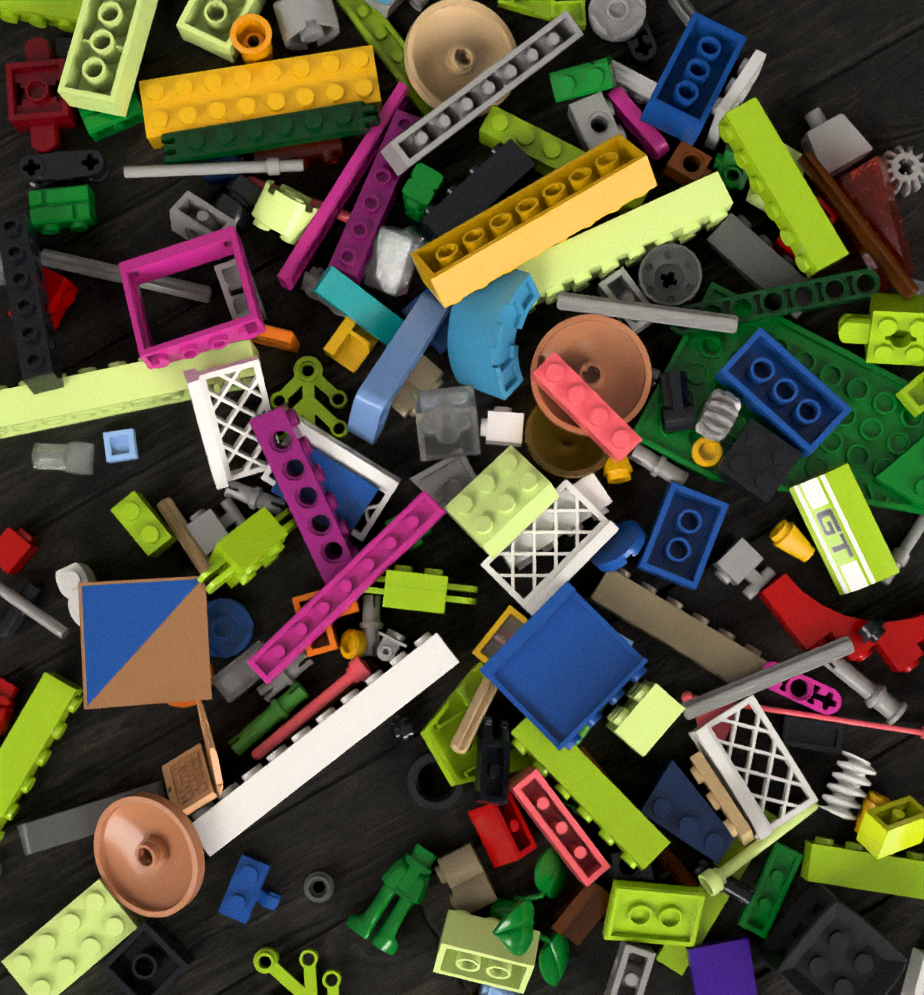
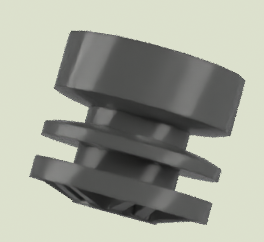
(673, 262)

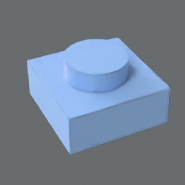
(120, 445)

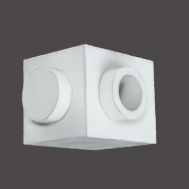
(503, 427)

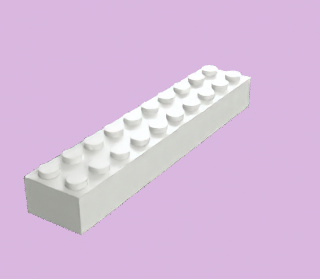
(320, 746)

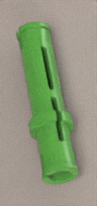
(279, 709)

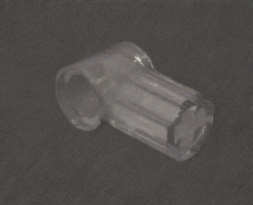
(71, 458)

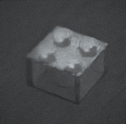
(447, 422)

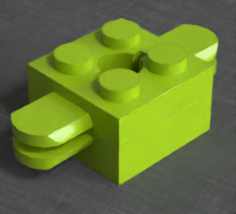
(888, 316)
(247, 549)
(419, 591)

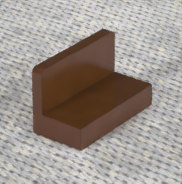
(581, 912)

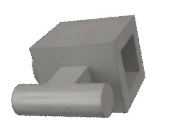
(209, 527)
(739, 563)

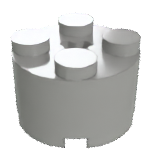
(306, 22)

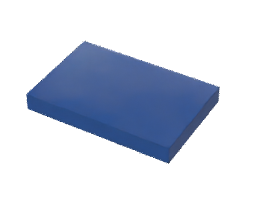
(349, 488)

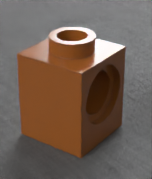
(684, 154)

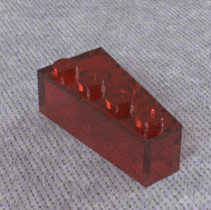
(873, 197)

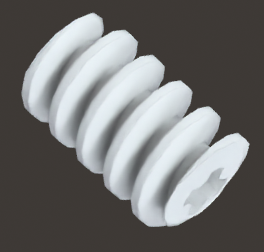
(848, 786)

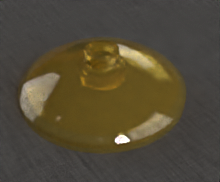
(547, 450)

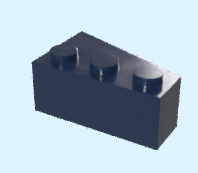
(684, 812)

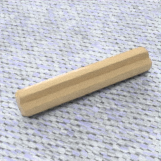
(178, 526)
(473, 716)

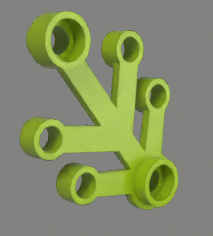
(309, 405)
(289, 980)

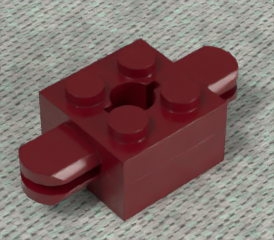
(34, 98)

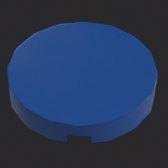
(620, 546)
(228, 627)

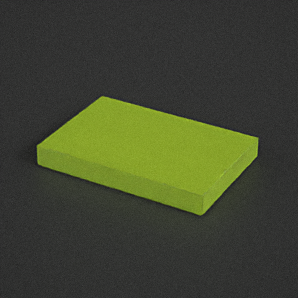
(654, 913)

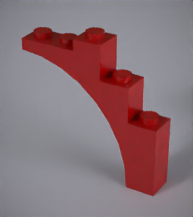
(810, 622)

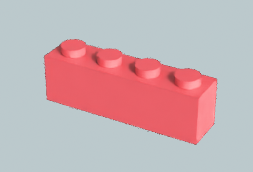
(585, 407)
(558, 825)

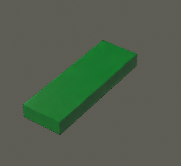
(770, 889)

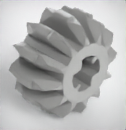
(910, 164)
(718, 415)

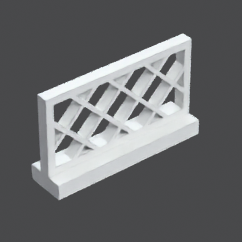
(208, 424)
(353, 460)
(569, 565)
(728, 774)

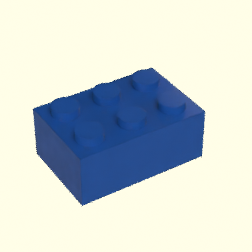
(682, 536)

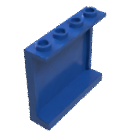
(564, 667)

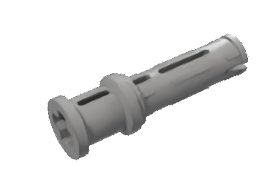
(874, 695)

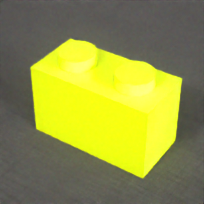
(892, 827)

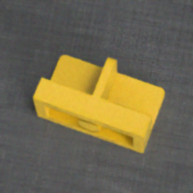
(350, 345)

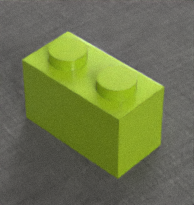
(144, 524)

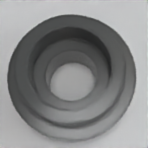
(315, 895)

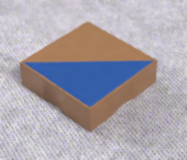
(144, 642)

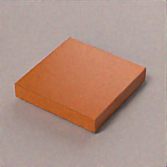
(278, 338)

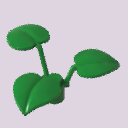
(518, 914)

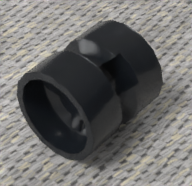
(239, 200)

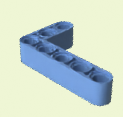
(393, 368)

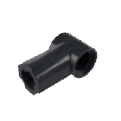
(677, 411)

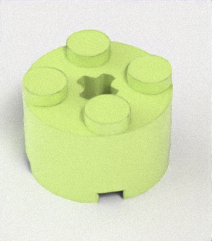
(283, 211)

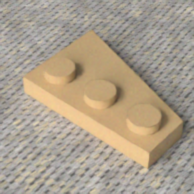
(721, 800)

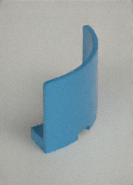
(484, 334)

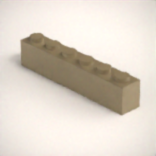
(675, 628)

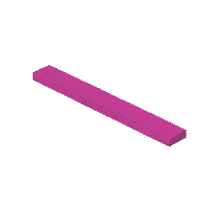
(341, 190)
(346, 587)

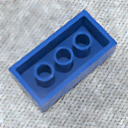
(693, 78)
(782, 393)

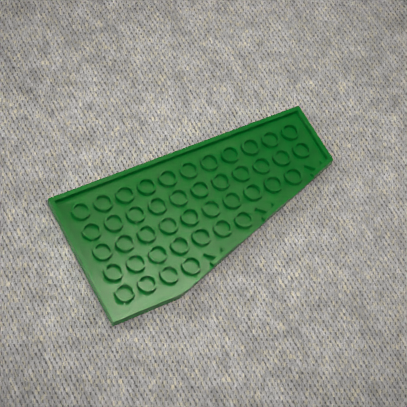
(866, 439)

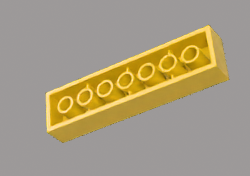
(258, 91)
(533, 219)

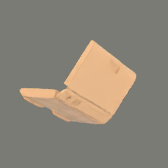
(196, 774)

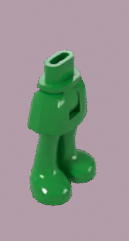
(409, 880)

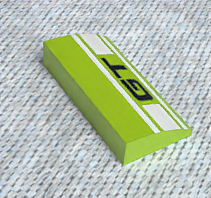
(843, 529)

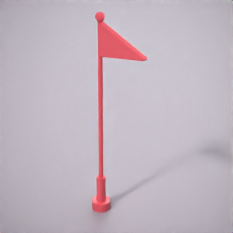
(722, 729)

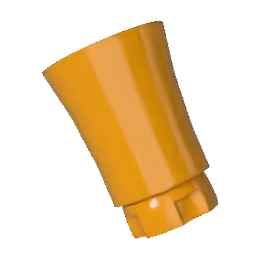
(252, 38)

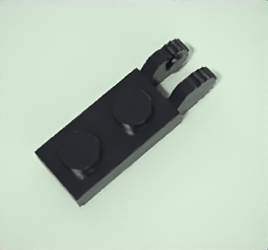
(492, 763)

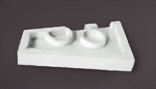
(735, 93)

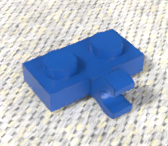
(247, 889)

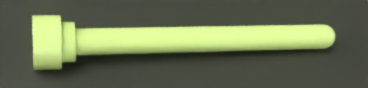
(714, 879)

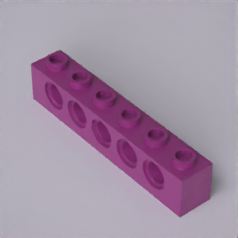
(371, 207)
(278, 456)

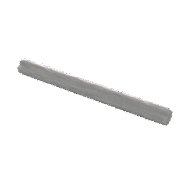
(112, 273)
(647, 312)
(767, 677)

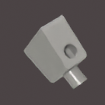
(834, 141)

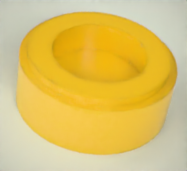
(706, 452)
(353, 643)

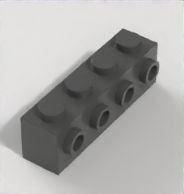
(755, 258)

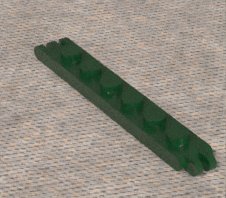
(269, 132)

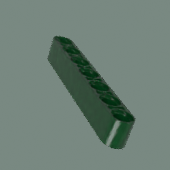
(786, 295)

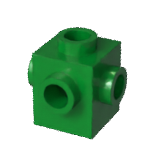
(729, 171)

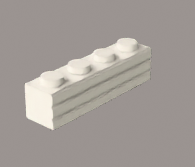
(633, 83)

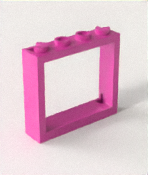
(177, 259)

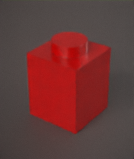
(16, 549)

